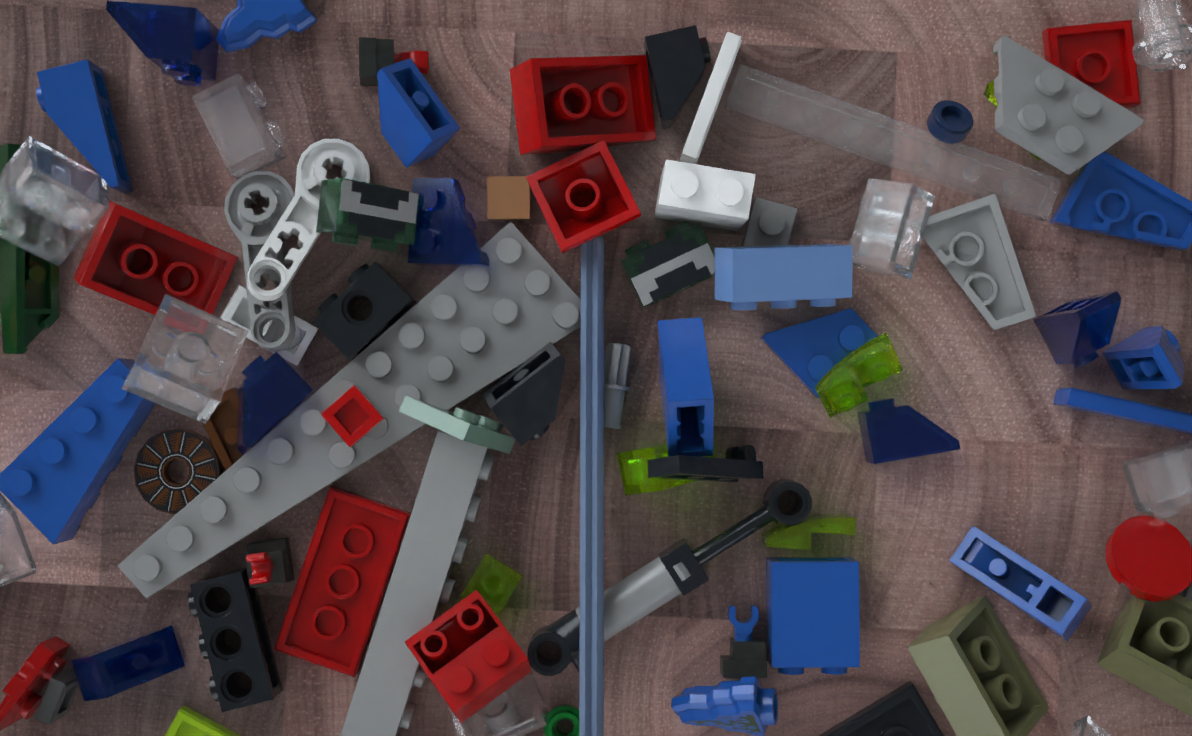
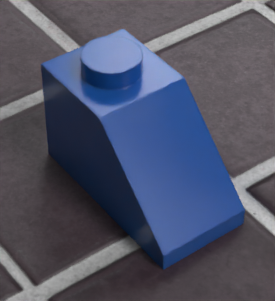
(412, 113)

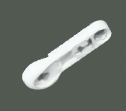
(302, 212)

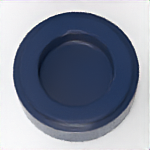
(949, 122)

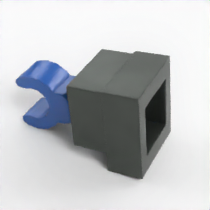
(746, 653)

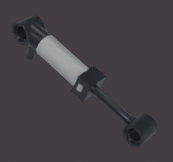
(661, 580)

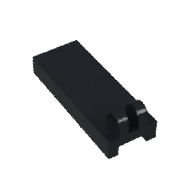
(738, 463)

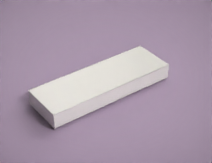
(711, 98)

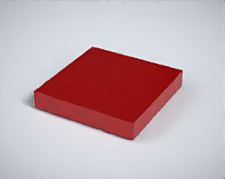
(1097, 57)

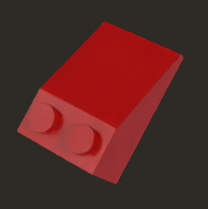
(581, 101)
(145, 259)

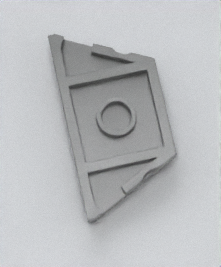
(1054, 111)

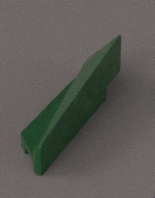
(26, 288)

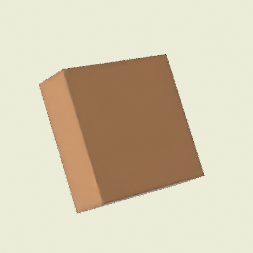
(508, 198)

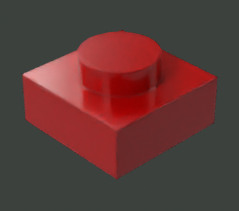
(352, 416)

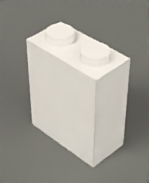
(704, 195)

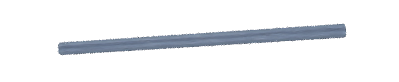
(592, 490)

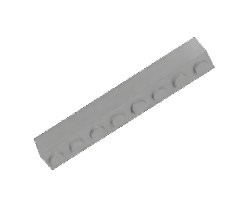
(418, 585)

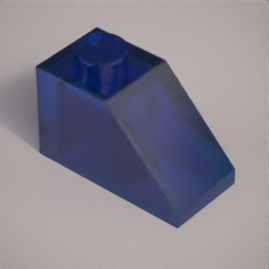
(266, 398)
(900, 433)
(127, 664)

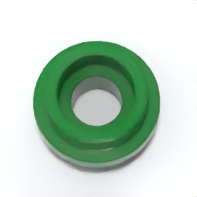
(562, 712)

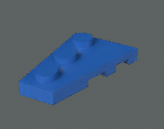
(1125, 204)

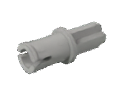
(615, 380)

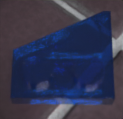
(444, 226)

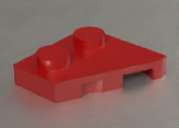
(27, 683)

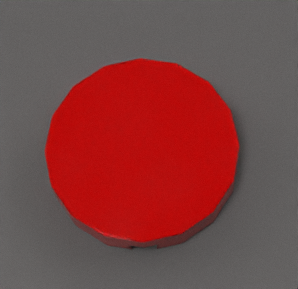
(1150, 558)

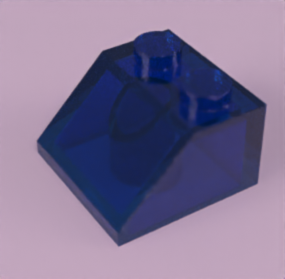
(172, 38)

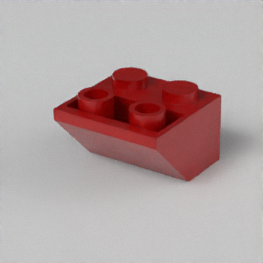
(469, 656)

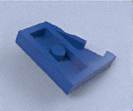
(818, 344)

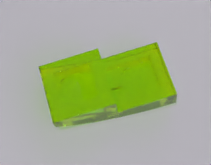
(799, 535)

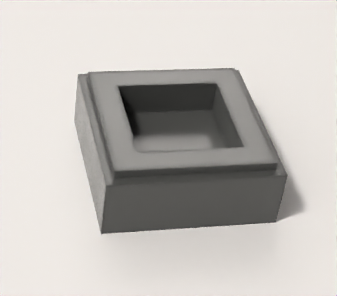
(57, 697)

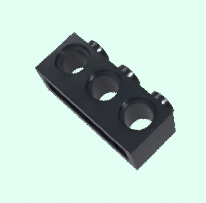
(255, 653)

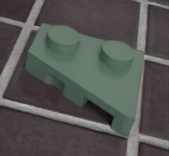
(460, 424)

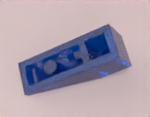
(1079, 328)

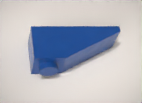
(81, 108)
(1147, 360)
(1021, 583)

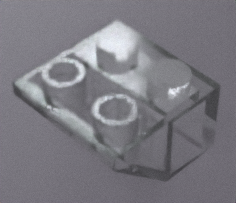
(49, 201)

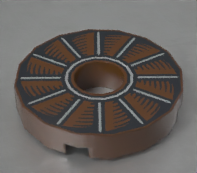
(153, 464)

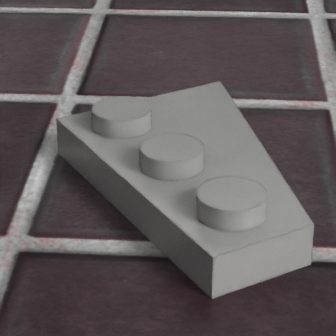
(982, 260)

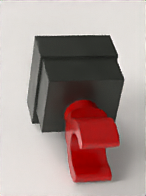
(380, 53)
(269, 563)

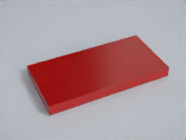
(343, 581)

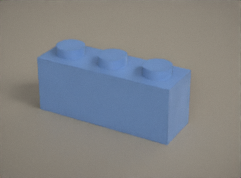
(783, 275)

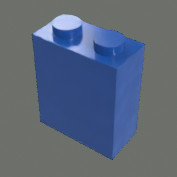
(685, 387)
(812, 614)

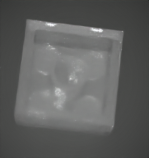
(185, 359)

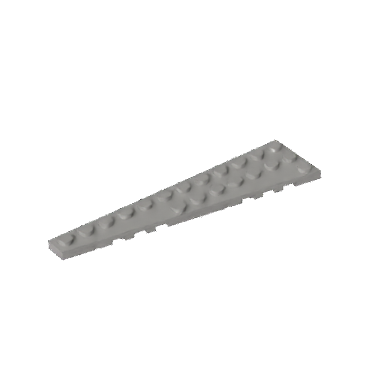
(438, 352)

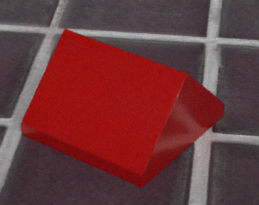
(583, 196)

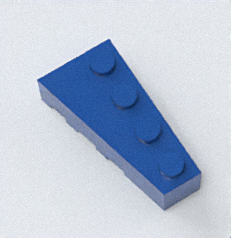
(75, 454)

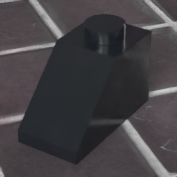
(675, 67)
(529, 395)

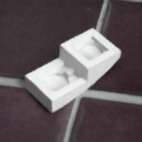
(238, 314)

